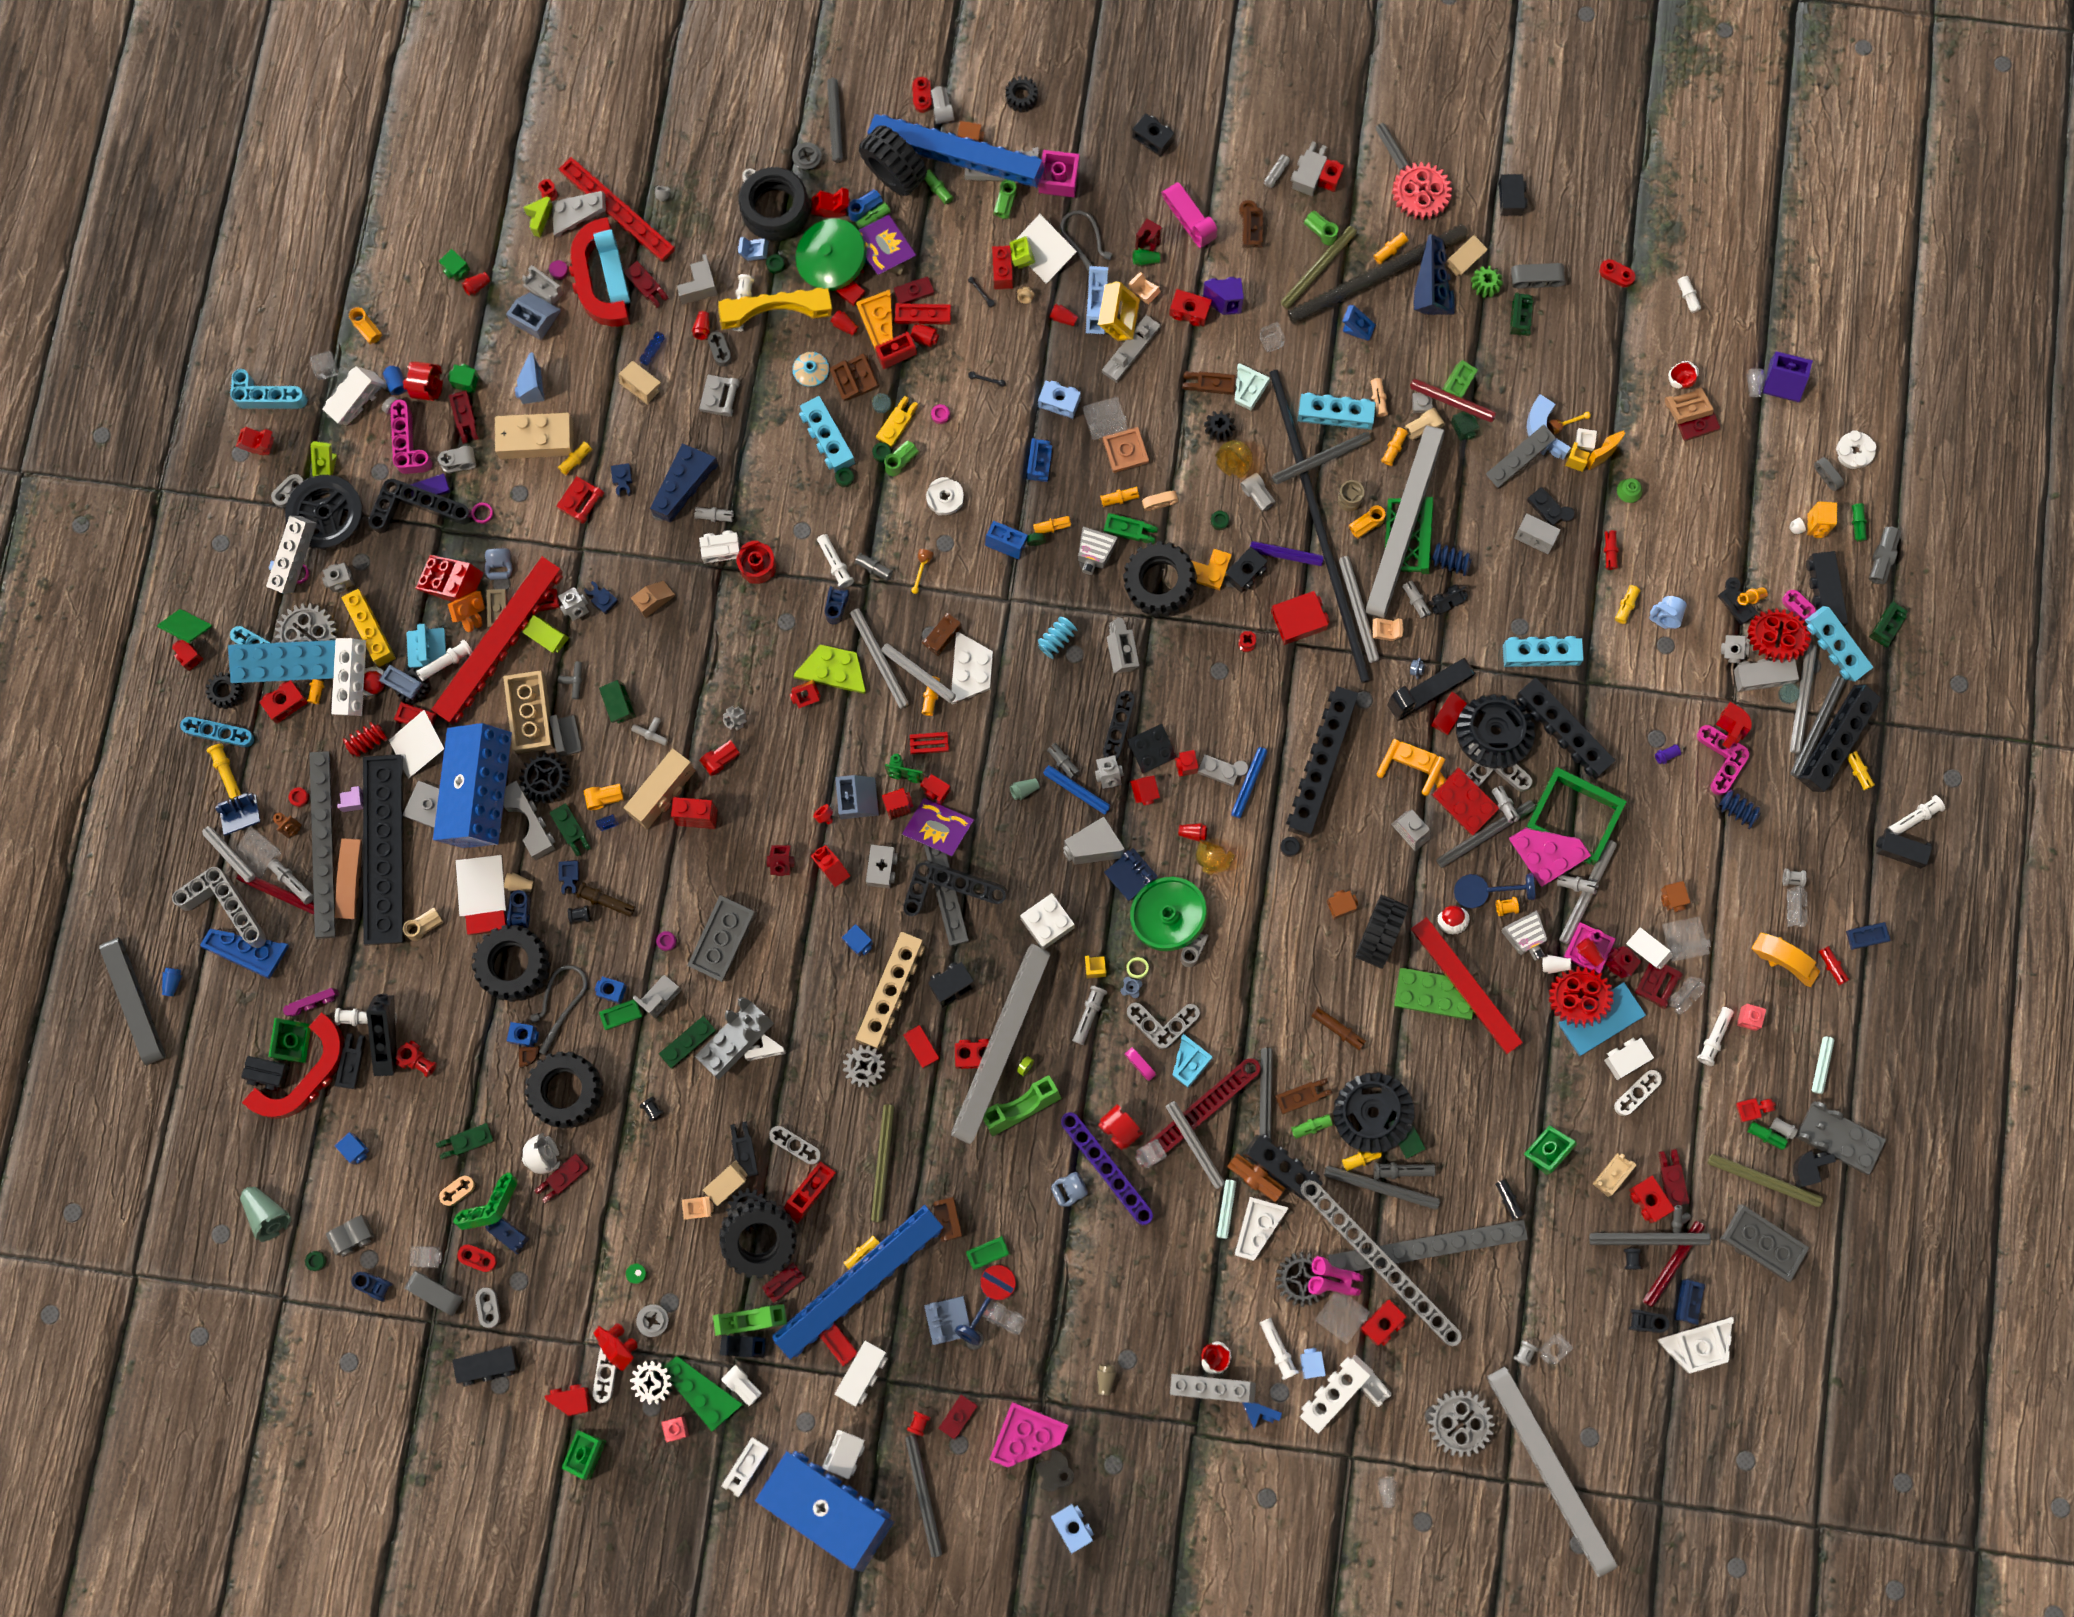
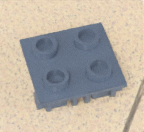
(944, 1318)

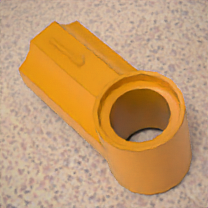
(365, 325)
(1366, 522)
(598, 797)

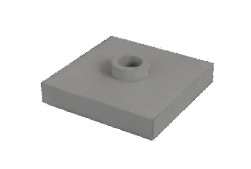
(423, 804)

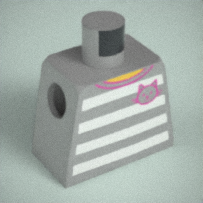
(1095, 549)
(1412, 829)
(1527, 935)

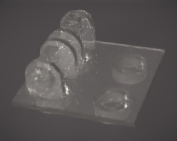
(1105, 418)
(256, 851)
(1686, 938)
(998, 1314)
(1342, 1316)

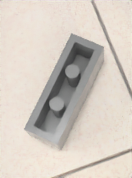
(1765, 674)

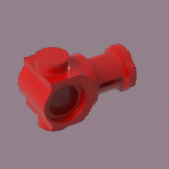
(415, 1060)

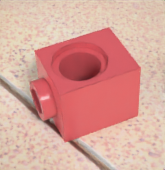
(1751, 1017)
(675, 1429)

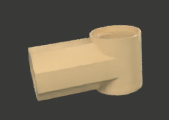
(1431, 418)
(424, 923)

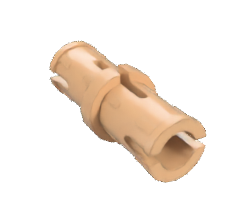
(1377, 386)

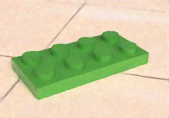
(1430, 994)

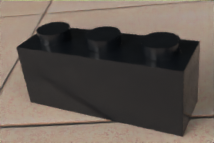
(485, 1365)

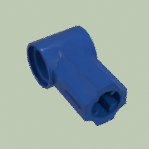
(864, 204)

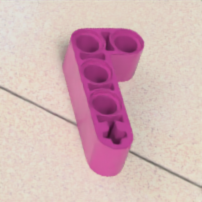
(1199, 228)
(406, 436)

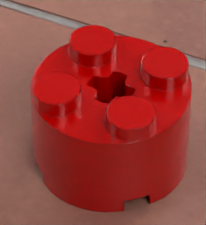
(423, 381)
(758, 572)
(1120, 1127)

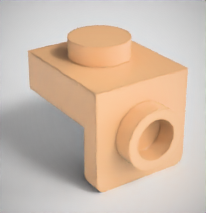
(1144, 289)
(1387, 629)
(697, 1207)

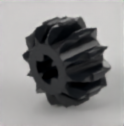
(1212, 426)

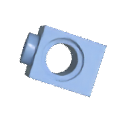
(1312, 1363)

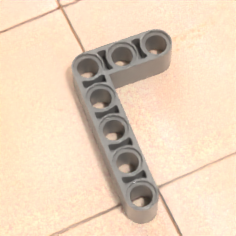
(228, 902)

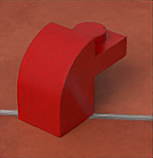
(830, 205)
(255, 441)
(1736, 722)

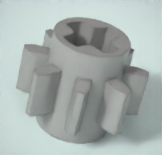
(734, 718)

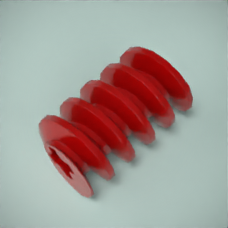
(365, 739)

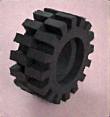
(1021, 84)
(216, 683)
(421, 693)

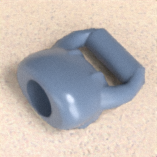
(498, 558)
(1073, 1186)

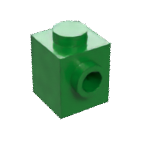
(454, 266)
(463, 378)

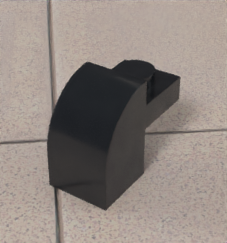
(1806, 1170)
(742, 1346)

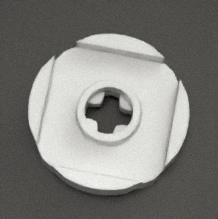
(1865, 445)
(942, 506)

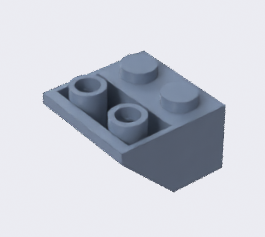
(533, 314)
(856, 796)

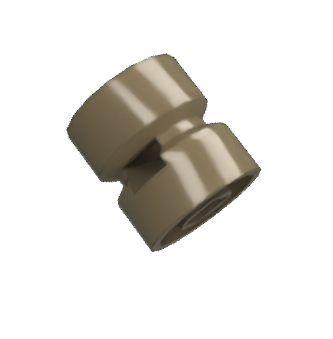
(1350, 495)

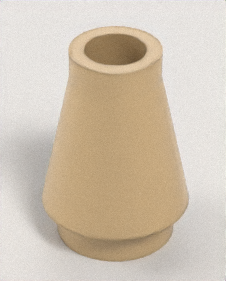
(516, 882)

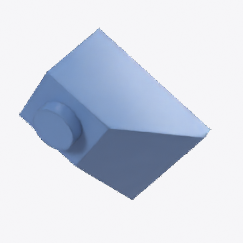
(530, 382)

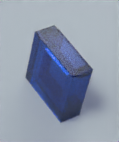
(607, 822)

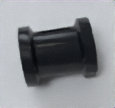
(579, 915)
(651, 1109)
(1633, 1259)

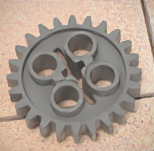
(317, 620)
(1448, 1409)

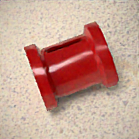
(548, 189)
(1248, 647)
(918, 1423)

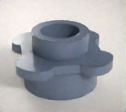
(1417, 668)
(1131, 982)

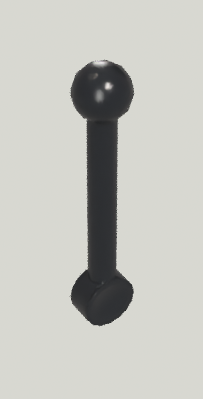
(990, 303)
(972, 375)

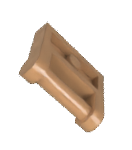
(1691, 409)

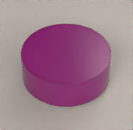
(558, 270)
(666, 941)

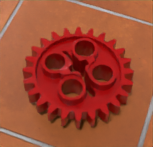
(1764, 633)
(1578, 1013)

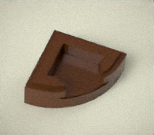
(527, 1055)

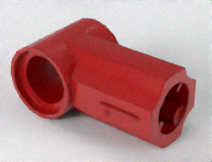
(715, 760)

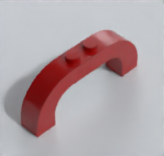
(607, 314)
(312, 1083)

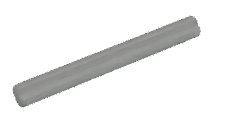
(919, 673)
(1195, 1145)

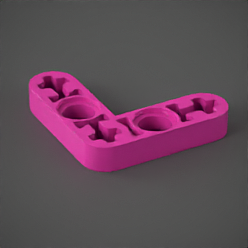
(1727, 753)

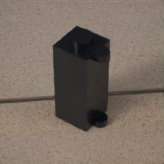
(1903, 849)

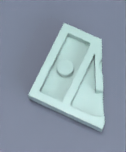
(1249, 386)

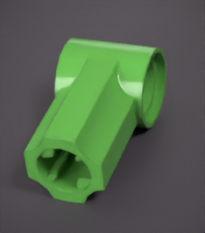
(1005, 200)
(1321, 226)
(901, 457)

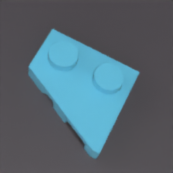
(1190, 1061)

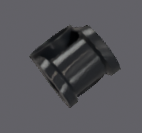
(1644, 1321)

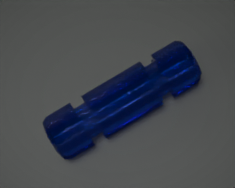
(652, 348)

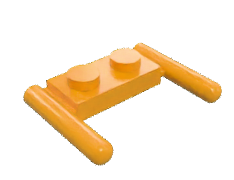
(1414, 758)

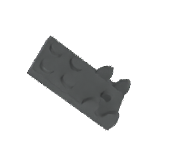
(721, 938)
(734, 1038)
(1839, 1136)
(1764, 1243)

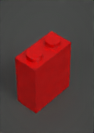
(1300, 617)
(694, 813)

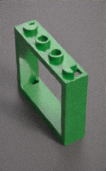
(1589, 790)

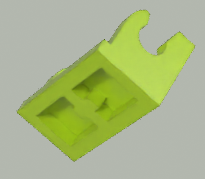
(545, 634)

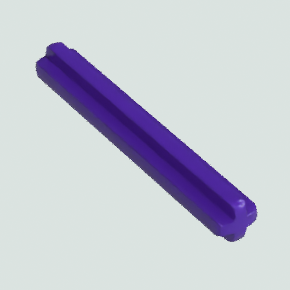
(1286, 553)

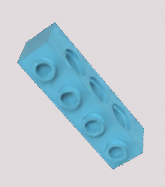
(816, 409)
(1327, 416)
(1513, 657)
(1859, 663)

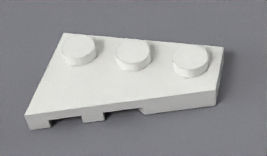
(1258, 1225)

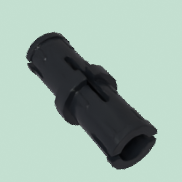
(1509, 1199)

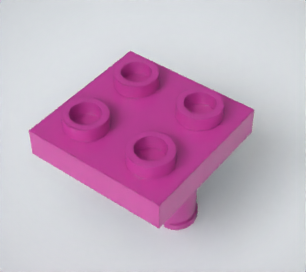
(1603, 942)

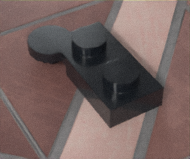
(1549, 508)
(1730, 600)

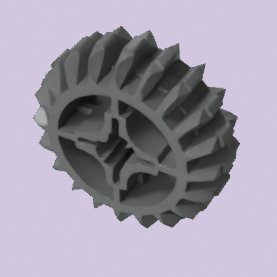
(1288, 1279)

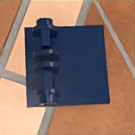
(238, 814)
(1130, 874)

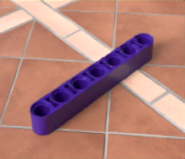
(1103, 1159)

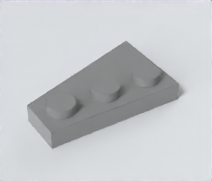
(573, 210)

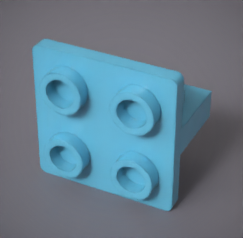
(425, 645)

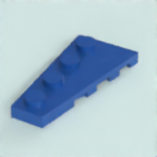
(235, 949)

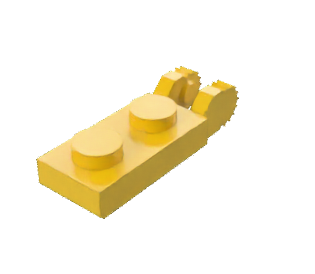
(896, 423)

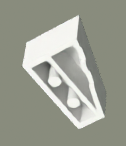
(353, 394)

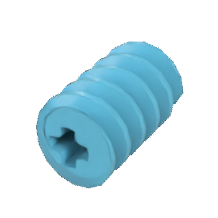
(1056, 636)

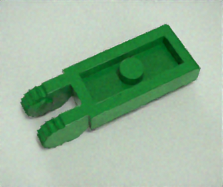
(1129, 528)

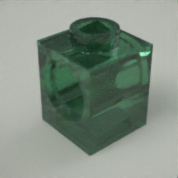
(1465, 425)

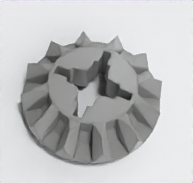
(643, 1323)

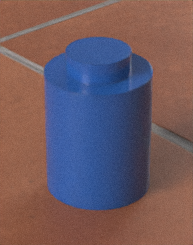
(394, 380)

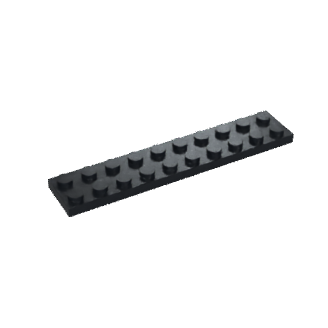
(383, 850)

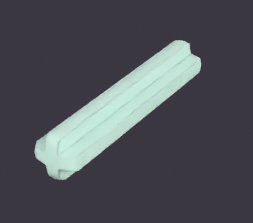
(1823, 1065)
(1226, 1209)

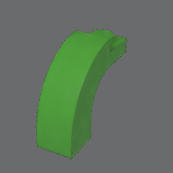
(749, 1320)

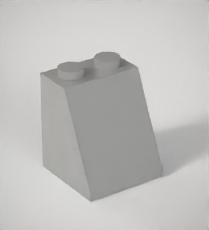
(1093, 844)

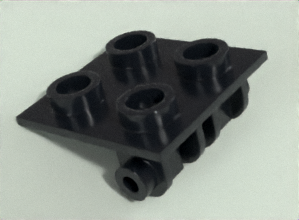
(1152, 748)

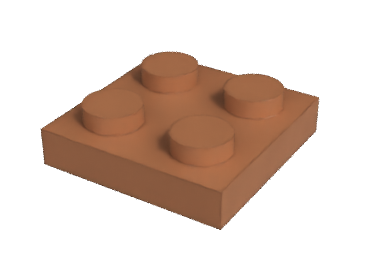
(1125, 450)

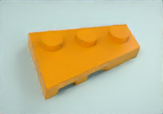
(877, 317)

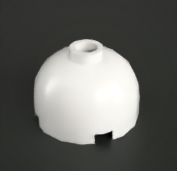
(541, 1154)

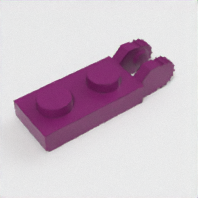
(309, 1003)

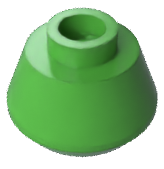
(1629, 490)

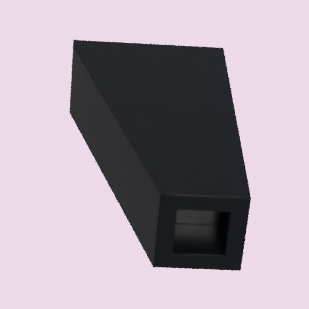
(382, 1034)

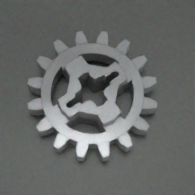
(875, 1059)

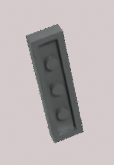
(1521, 456)

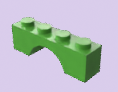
(1039, 1096)

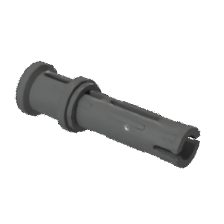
(1393, 1170)

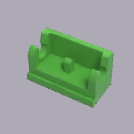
(1460, 379)

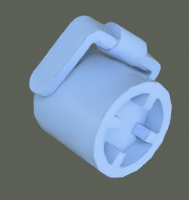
(1669, 612)

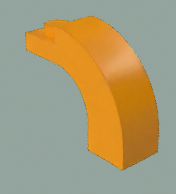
(1787, 956)

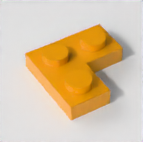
(1213, 573)

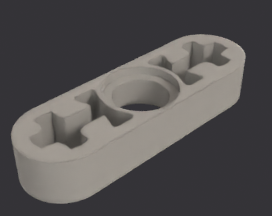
(780, 1142)

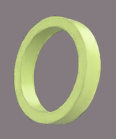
(1137, 976)

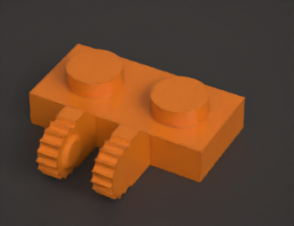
(467, 607)

